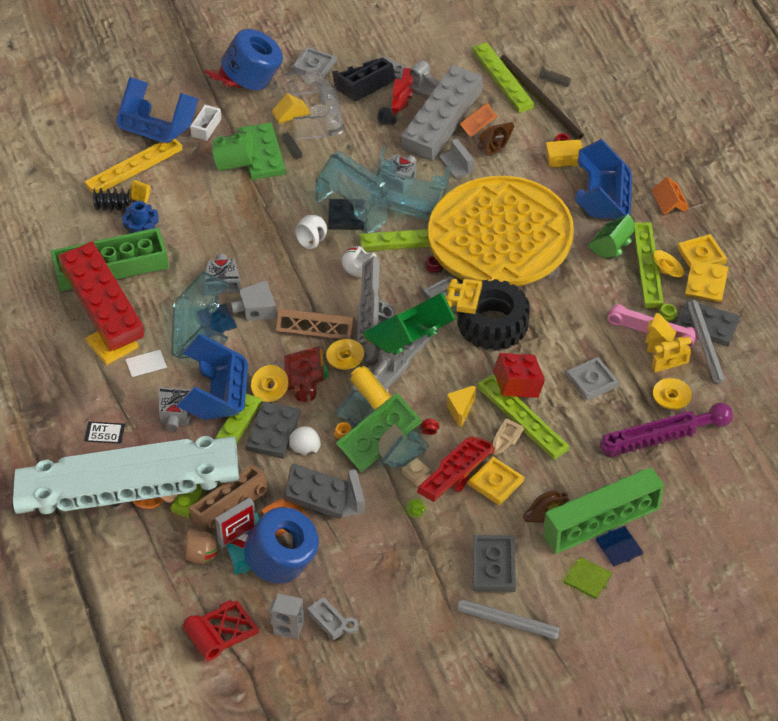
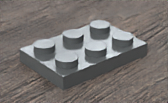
(719, 323)
(273, 429)
(316, 491)
(494, 563)

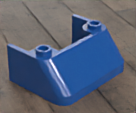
(136, 118)
(228, 380)

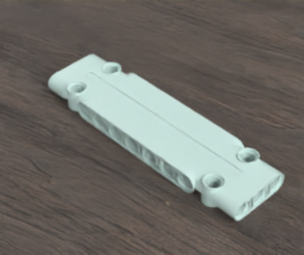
(125, 475)

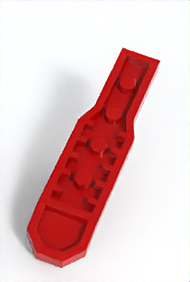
(455, 468)

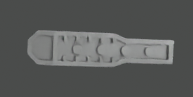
(423, 81)
(371, 309)
(392, 366)

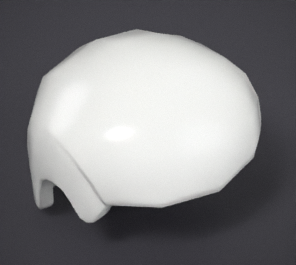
(304, 440)

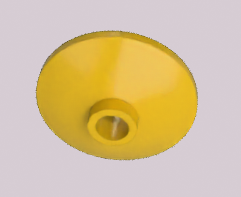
(668, 264)
(345, 354)
(264, 377)
(672, 393)

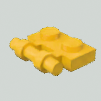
(468, 297)
(667, 358)

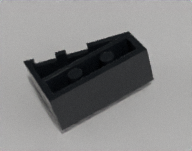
(364, 80)

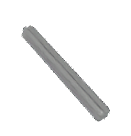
(706, 342)
(508, 619)

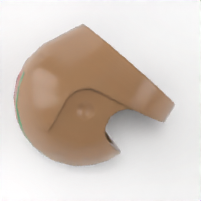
(199, 547)

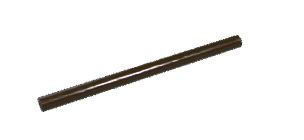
(549, 105)

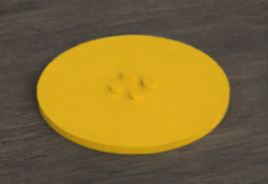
(500, 230)

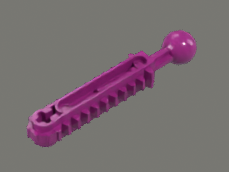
(663, 430)

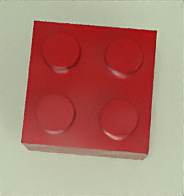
(518, 375)

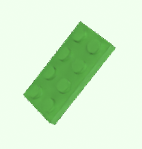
(266, 153)
(362, 442)

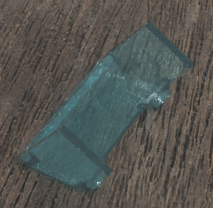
(357, 186)
(407, 193)
(193, 313)
(357, 408)

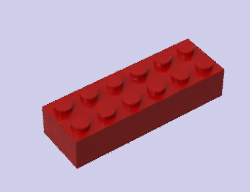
(101, 296)

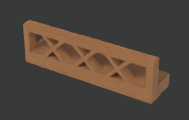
(301, 315)

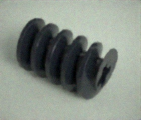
(111, 199)

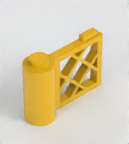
(369, 387)

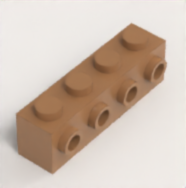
(251, 485)

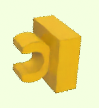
(140, 191)

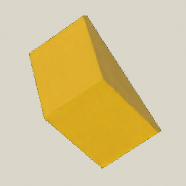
(288, 108)
(460, 403)

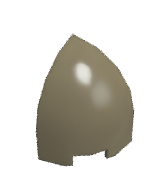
(389, 439)

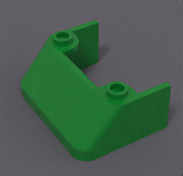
(411, 325)

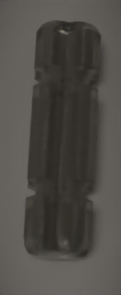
(555, 77)
(291, 145)

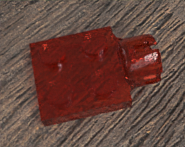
(304, 372)

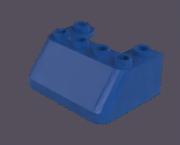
(607, 184)

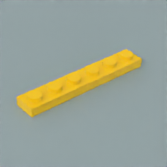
(133, 166)

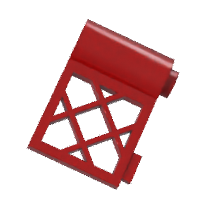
(205, 635)

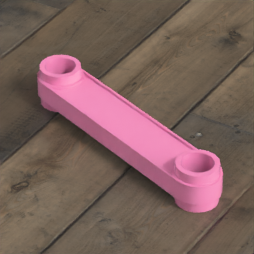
(621, 316)

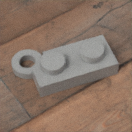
(330, 619)

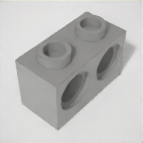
(287, 616)

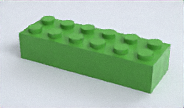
(123, 254)
(603, 510)

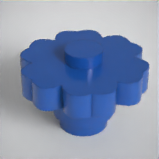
(140, 217)

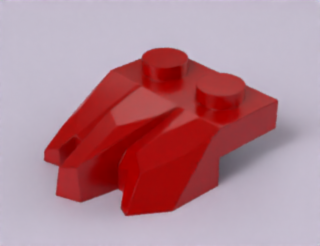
(402, 91)

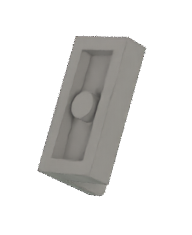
(458, 159)
(354, 500)

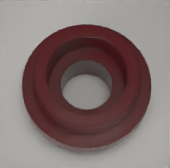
(433, 265)

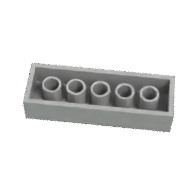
(442, 112)

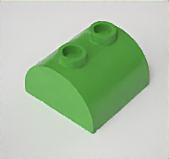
(233, 150)
(612, 237)

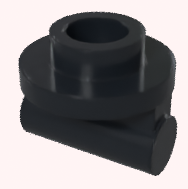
(385, 116)

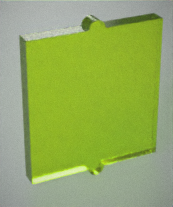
(588, 578)

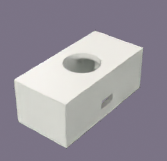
(208, 115)

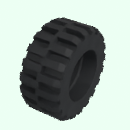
(496, 332)

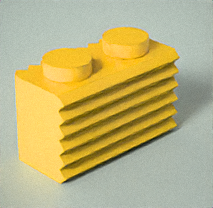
(563, 153)

